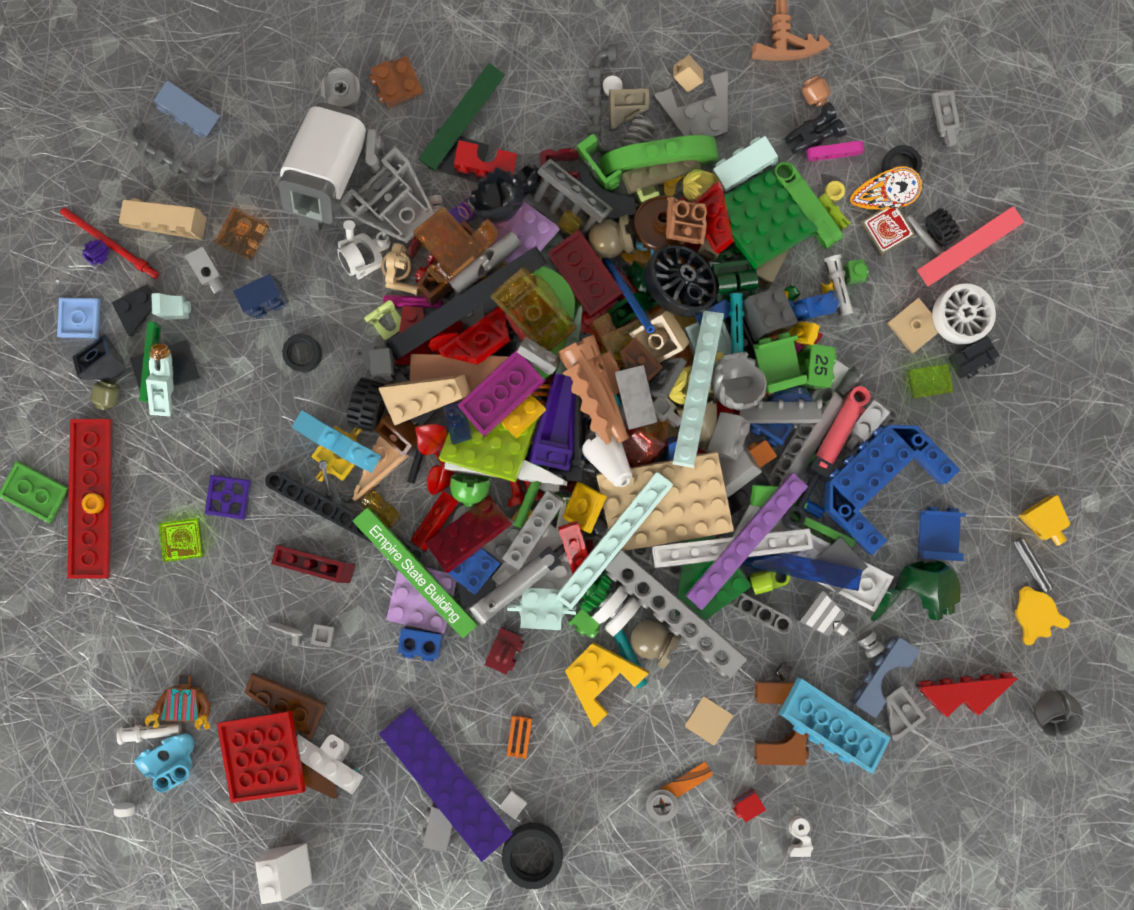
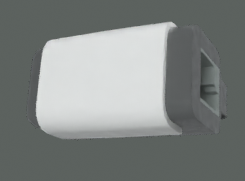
(321, 164)

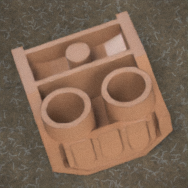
(686, 221)

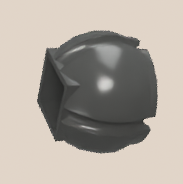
(1058, 713)

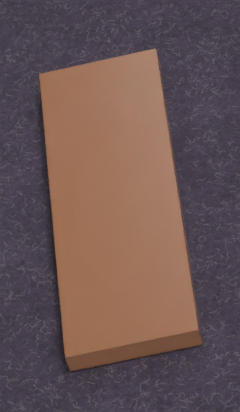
(436, 366)

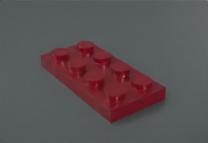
(585, 273)
(468, 534)

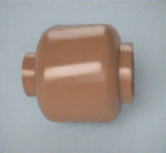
(816, 90)

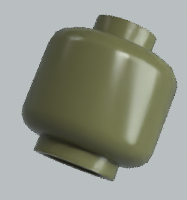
(105, 394)

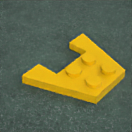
(594, 672)

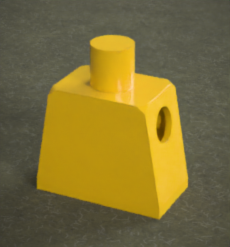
(1047, 519)

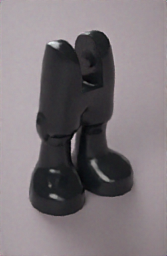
(815, 138)

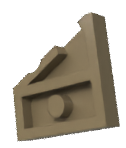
(625, 104)

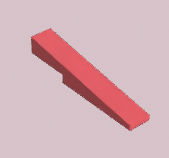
(970, 246)

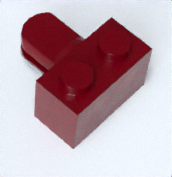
(504, 650)

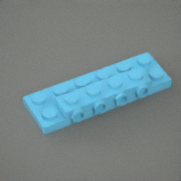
(834, 726)

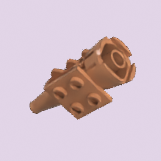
(596, 385)

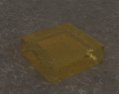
(569, 222)

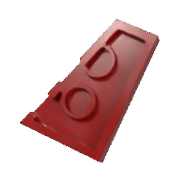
(717, 219)
(409, 317)

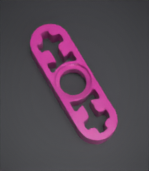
(835, 151)

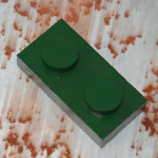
(635, 275)

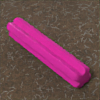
(413, 301)

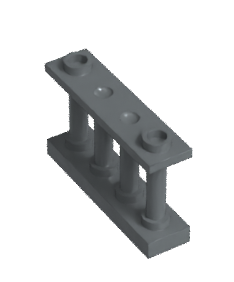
(568, 187)

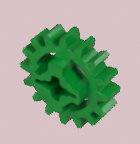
(596, 593)

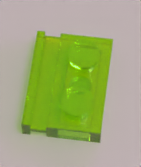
(930, 381)

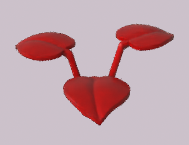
(430, 441)

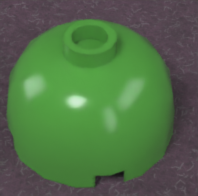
(469, 488)

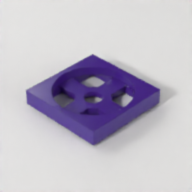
(225, 509)

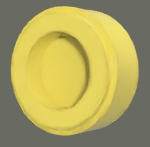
(835, 190)

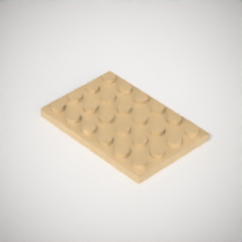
(689, 510)

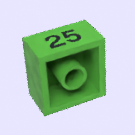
(817, 364)

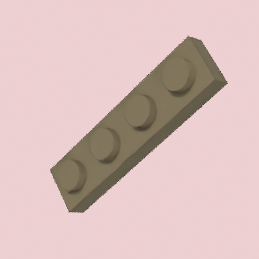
(653, 175)

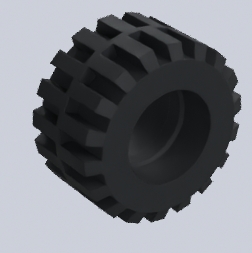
(365, 405)

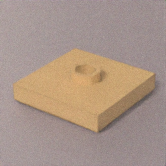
(914, 325)

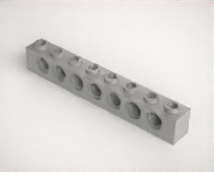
(725, 667)

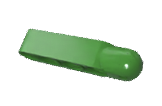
(801, 193)

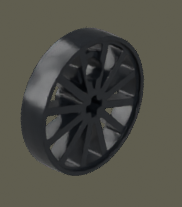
(682, 279)

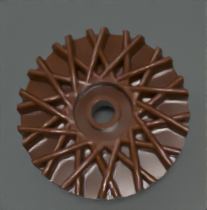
(651, 223)

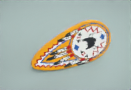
(889, 189)

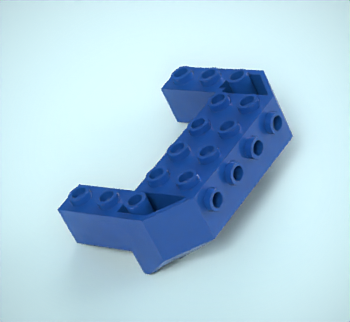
(871, 469)

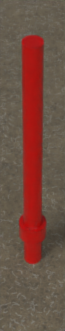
(140, 264)

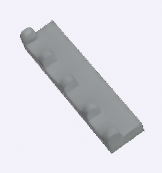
(784, 412)

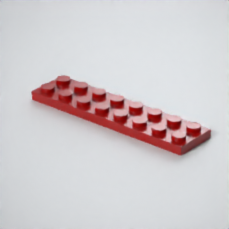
(89, 473)

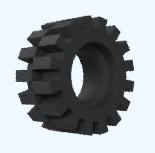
(942, 227)

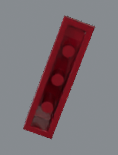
(313, 564)

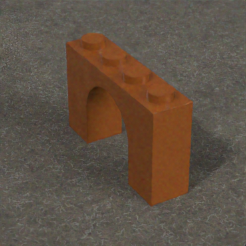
(789, 750)

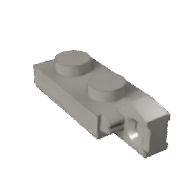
(946, 116)
(868, 422)

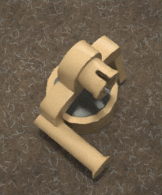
(398, 269)

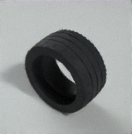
(529, 880)

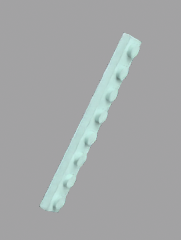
(698, 389)
(614, 539)

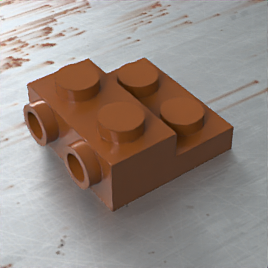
(395, 81)

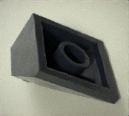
(99, 361)

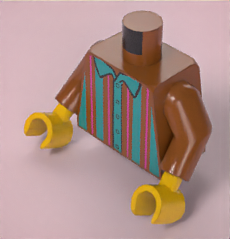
(182, 704)

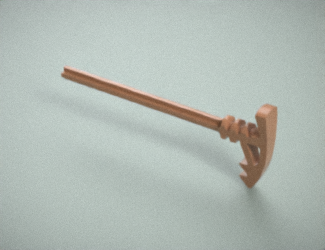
(782, 38)

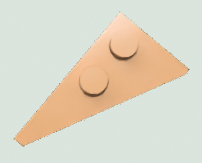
(387, 463)

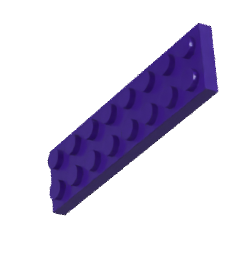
(446, 784)

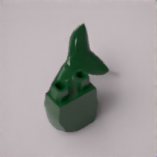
(934, 584)

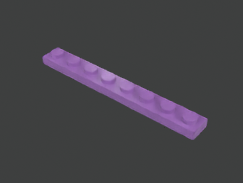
(746, 541)

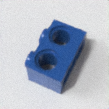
(420, 637)

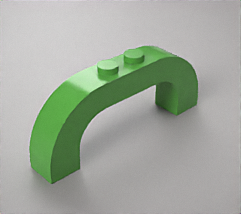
(683, 148)
(567, 300)

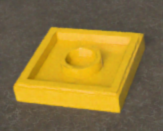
(584, 506)

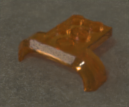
(452, 244)

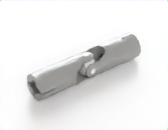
(473, 272)

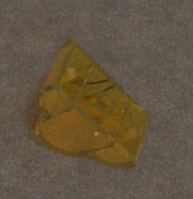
(534, 308)

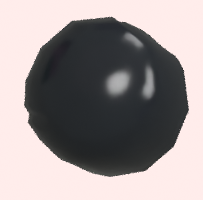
(529, 178)

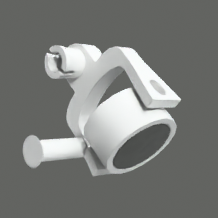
(351, 256)

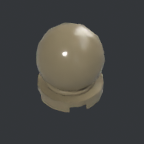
(612, 237)
(653, 641)

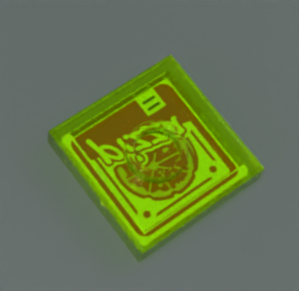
(181, 540)

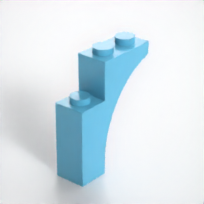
(336, 441)

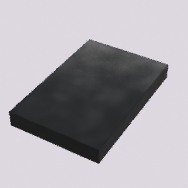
(182, 362)

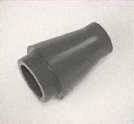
(850, 380)

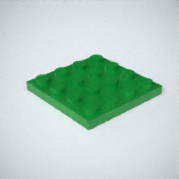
(766, 219)

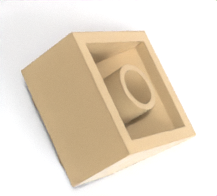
(665, 340)

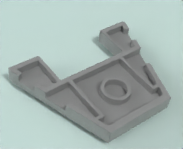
(703, 117)

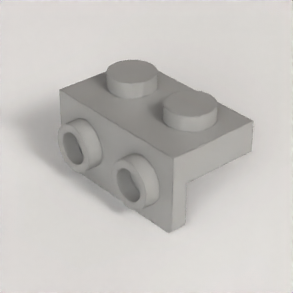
(538, 356)

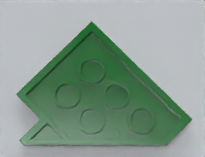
(729, 591)

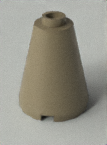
(709, 422)

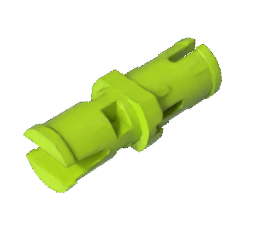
(834, 211)

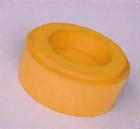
(93, 503)

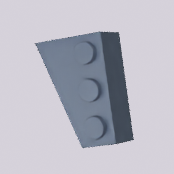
(186, 110)

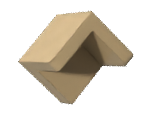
(688, 73)

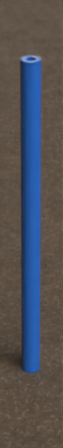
(629, 296)

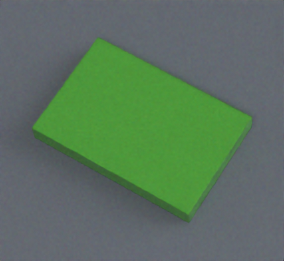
(34, 492)

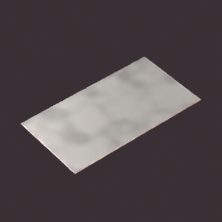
(636, 397)

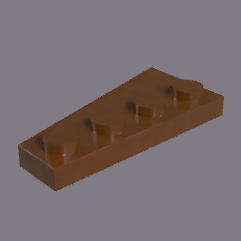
(280, 698)

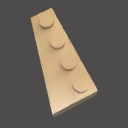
(163, 218)
(418, 397)

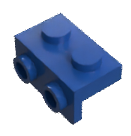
(774, 432)

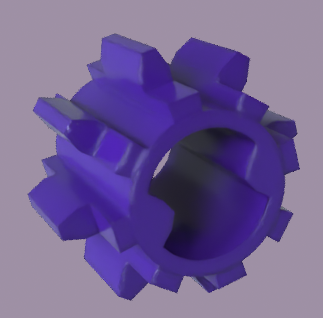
(95, 252)

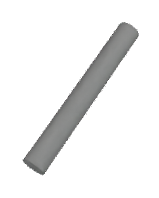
(924, 235)

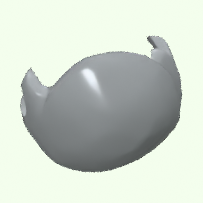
(738, 381)

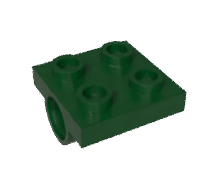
(735, 278)

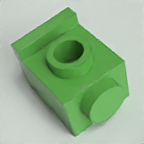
(856, 272)
(585, 623)

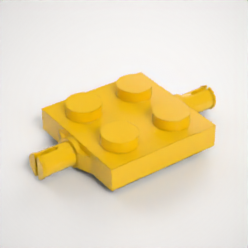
(336, 464)

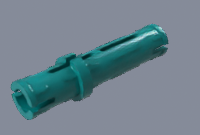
(736, 300)
(627, 652)

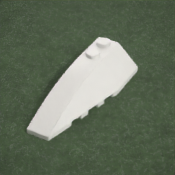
(528, 472)

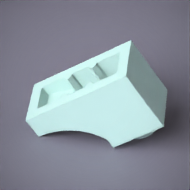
(170, 307)

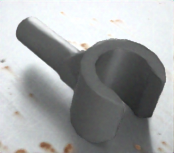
(623, 265)

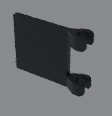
(448, 162)

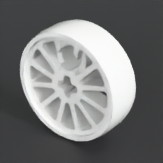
(979, 297)

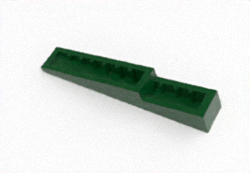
(461, 117)

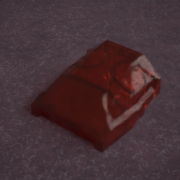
(641, 447)

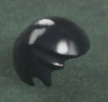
(497, 196)

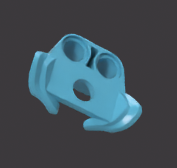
(179, 752)

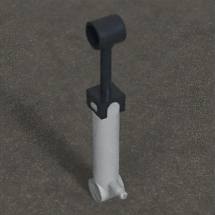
(525, 578)

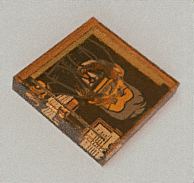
(242, 234)

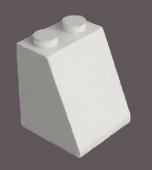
(283, 872)

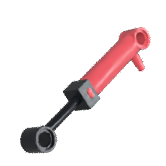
(823, 462)

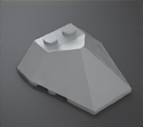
(391, 199)

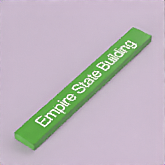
(415, 572)

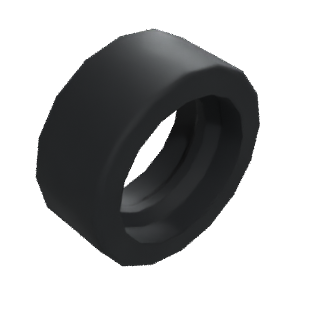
(906, 150)
(286, 353)

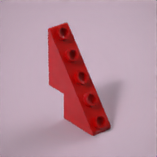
(973, 692)

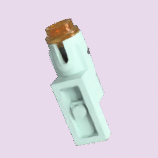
(160, 380)

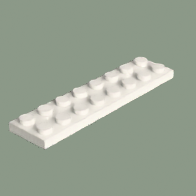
(873, 580)

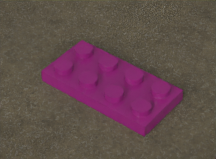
(501, 393)

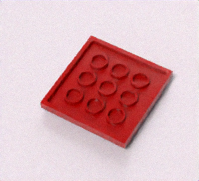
(261, 757)

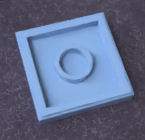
(78, 318)

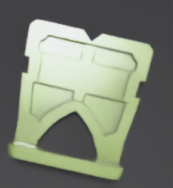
(374, 316)

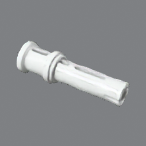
(837, 276)
(139, 732)

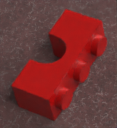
(468, 161)

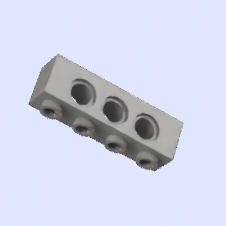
(533, 529)

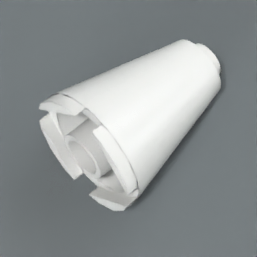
(609, 460)

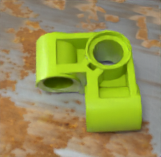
(765, 581)

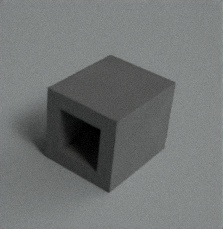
(381, 361)

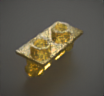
(387, 513)

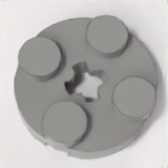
(350, 82)

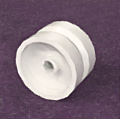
(616, 609)

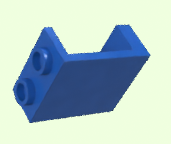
(940, 534)

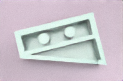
(745, 163)

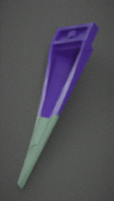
(555, 430)

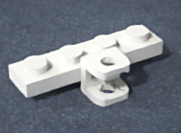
(328, 761)

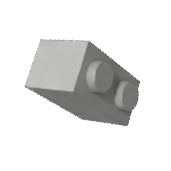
(729, 436)
(438, 830)

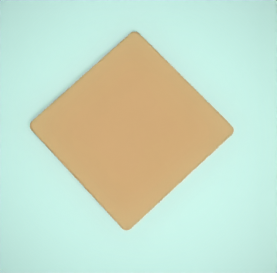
(709, 721)

